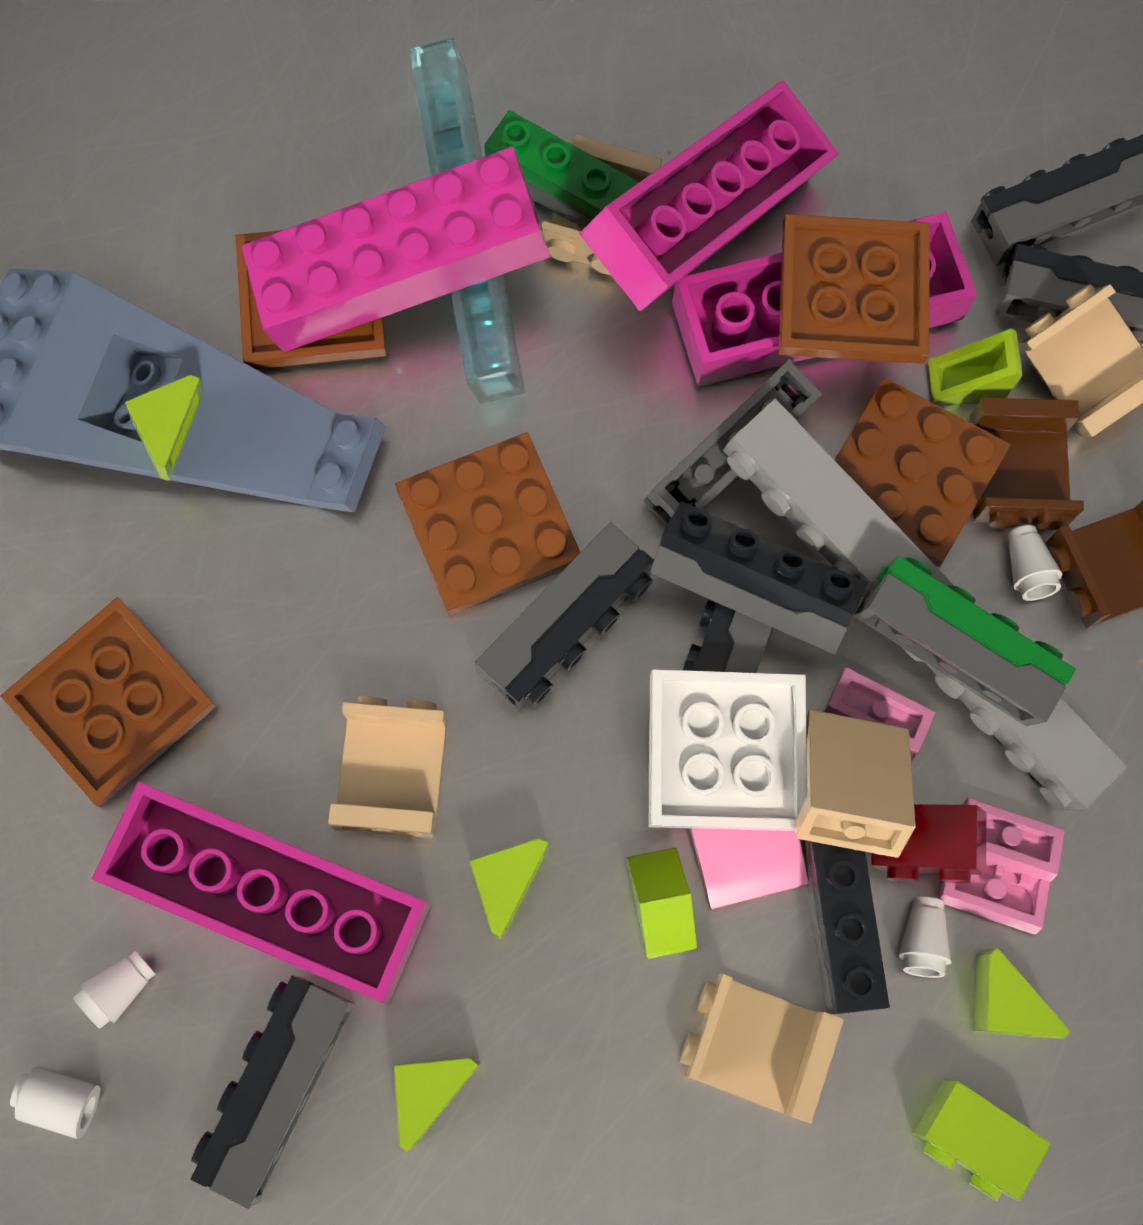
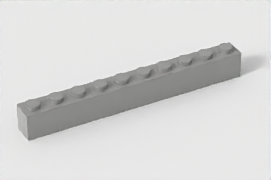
(859, 539)

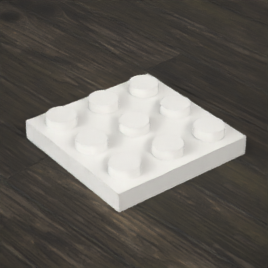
(727, 750)

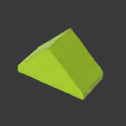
(976, 370)
(165, 420)
(505, 879)
(662, 903)
(1009, 1003)
(425, 1091)

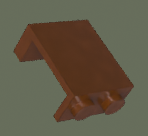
(1034, 473)
(1102, 566)

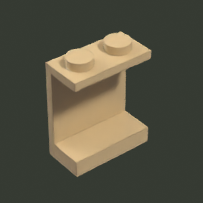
(563, 235)
(1088, 358)
(390, 768)
(857, 785)
(761, 1047)

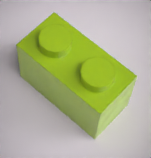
(982, 1140)

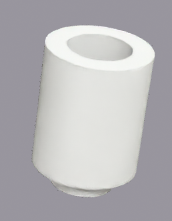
(55, 1102)

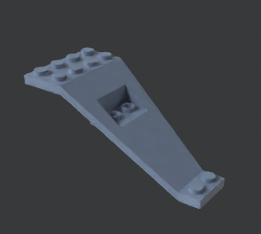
(83, 352)

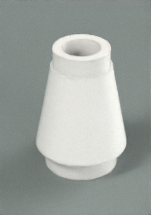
(1032, 565)
(926, 941)
(113, 990)

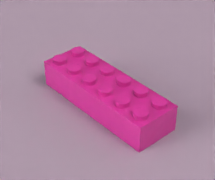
(708, 195)
(395, 250)
(734, 311)
(262, 892)

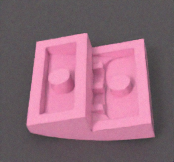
(870, 701)
(747, 864)
(1019, 868)

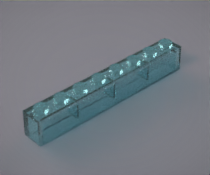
(453, 140)

